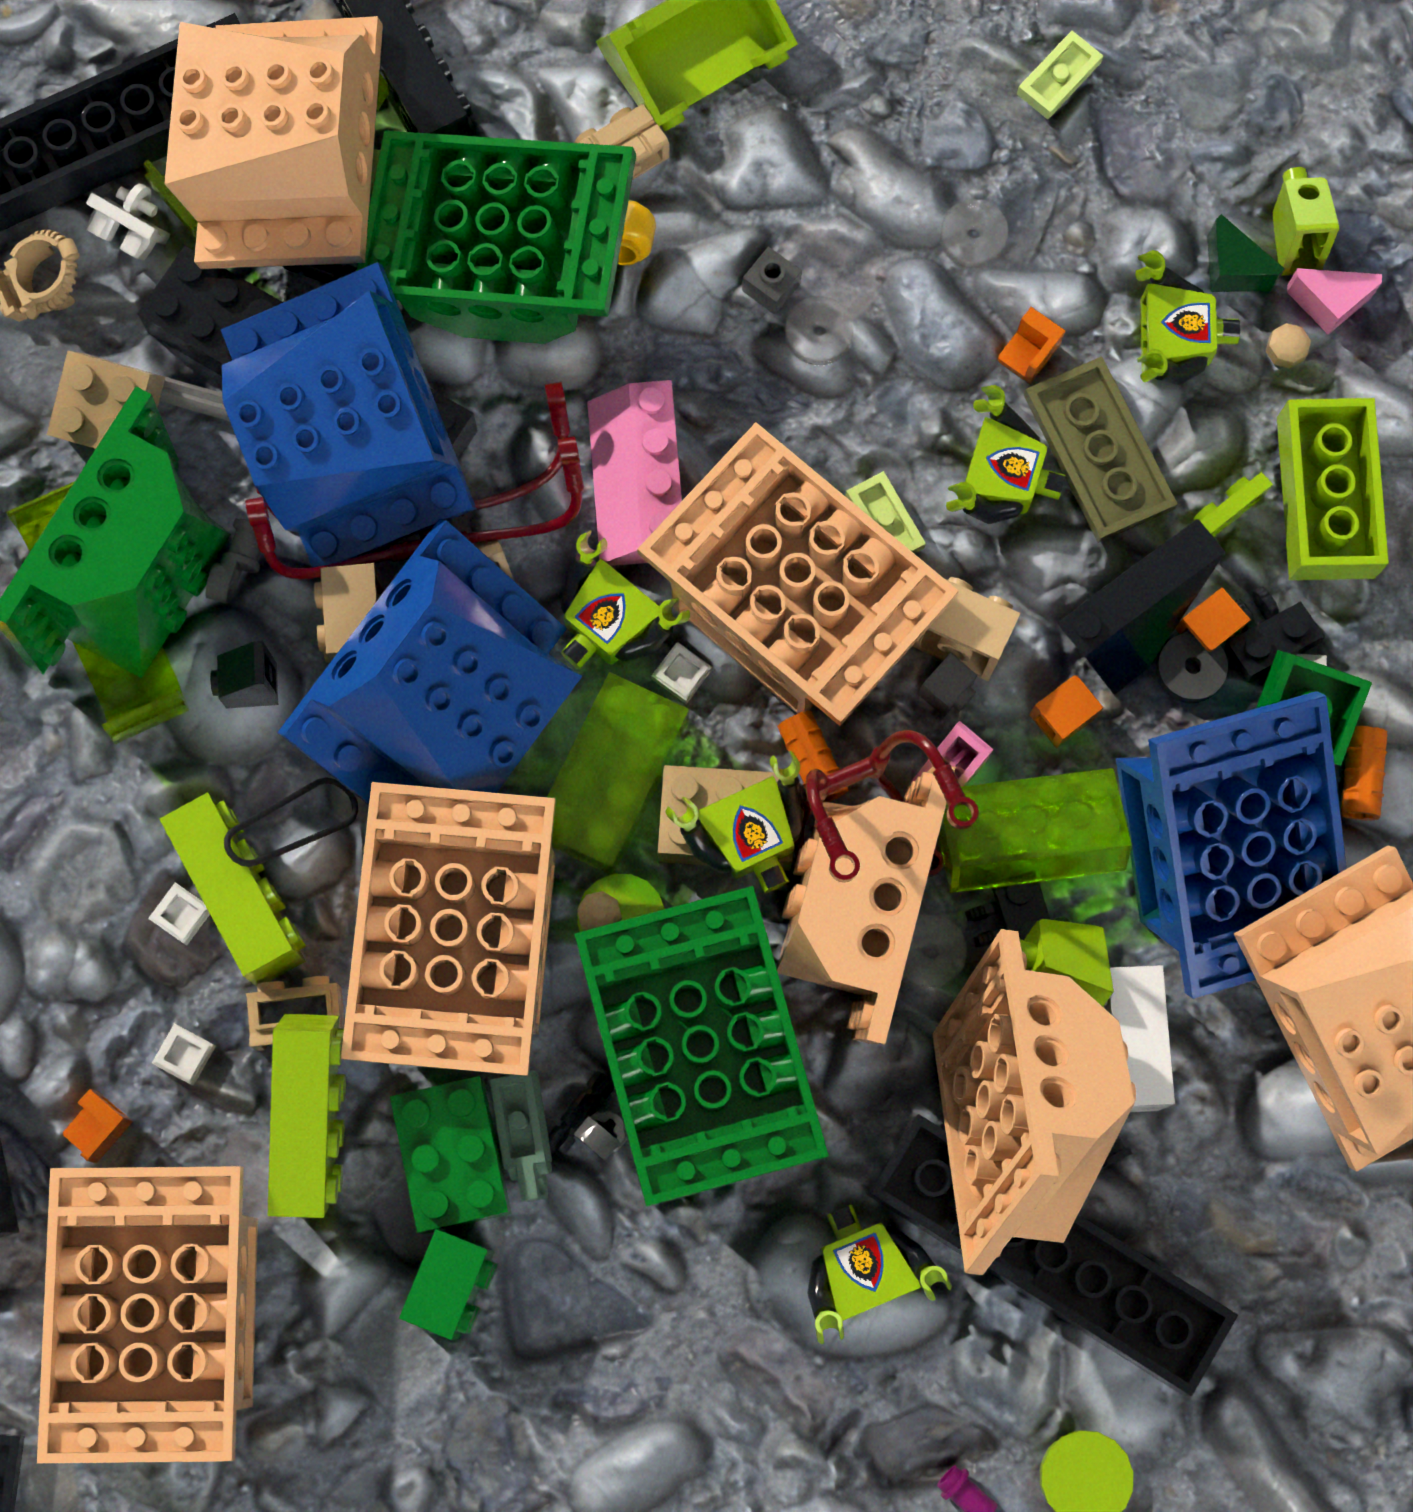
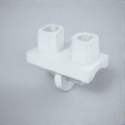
(109, 215)

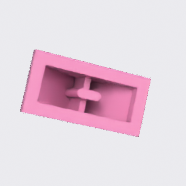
(1331, 295)
(964, 751)

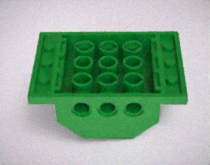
(499, 231)
(115, 553)
(700, 1046)

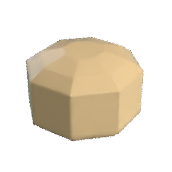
(1288, 345)
(598, 910)

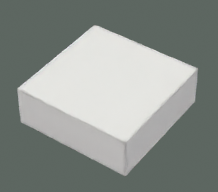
(681, 673)
(180, 914)
(183, 1054)

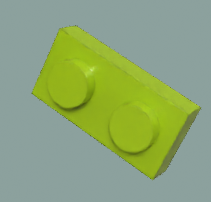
(1242, 497)

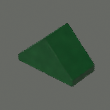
(1238, 262)

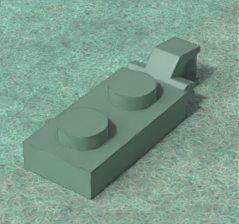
(523, 1133)

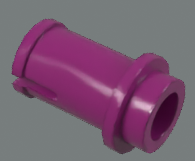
(964, 1492)

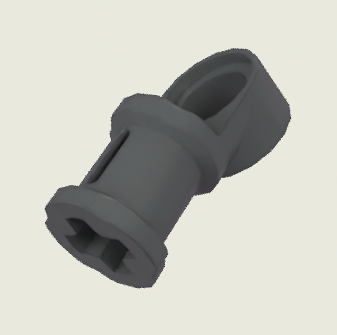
(241, 557)
(598, 1138)

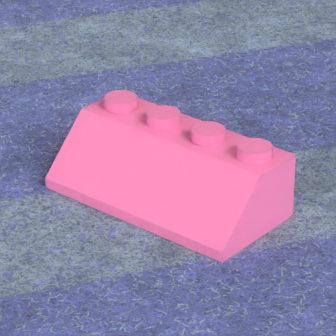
(633, 465)

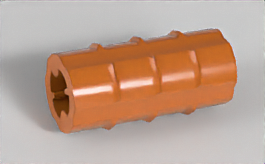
(807, 742)
(1364, 774)

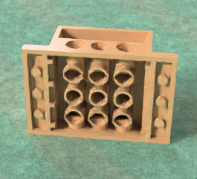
(275, 139)
(794, 578)
(451, 929)
(862, 929)
(1343, 997)
(1028, 1100)
(146, 1315)

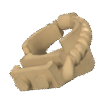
(16, 288)

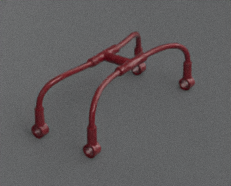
(566, 457)
(820, 785)

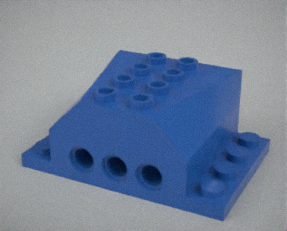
(341, 420)
(437, 678)
(1231, 829)

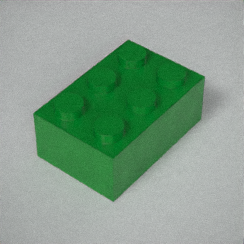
(450, 1155)

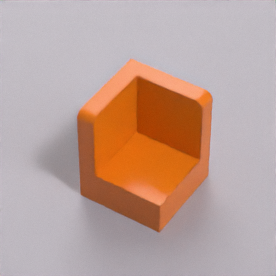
(1031, 345)
(1215, 620)
(1066, 711)
(96, 1126)

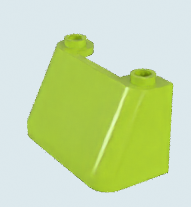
(693, 49)

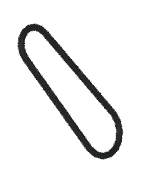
(249, 863)

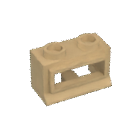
(275, 991)

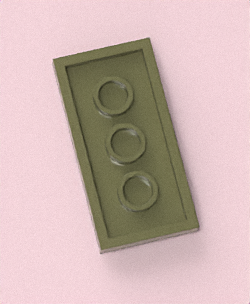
(1100, 449)

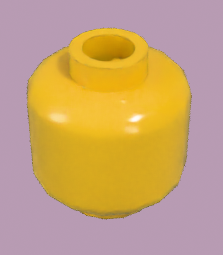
(637, 234)

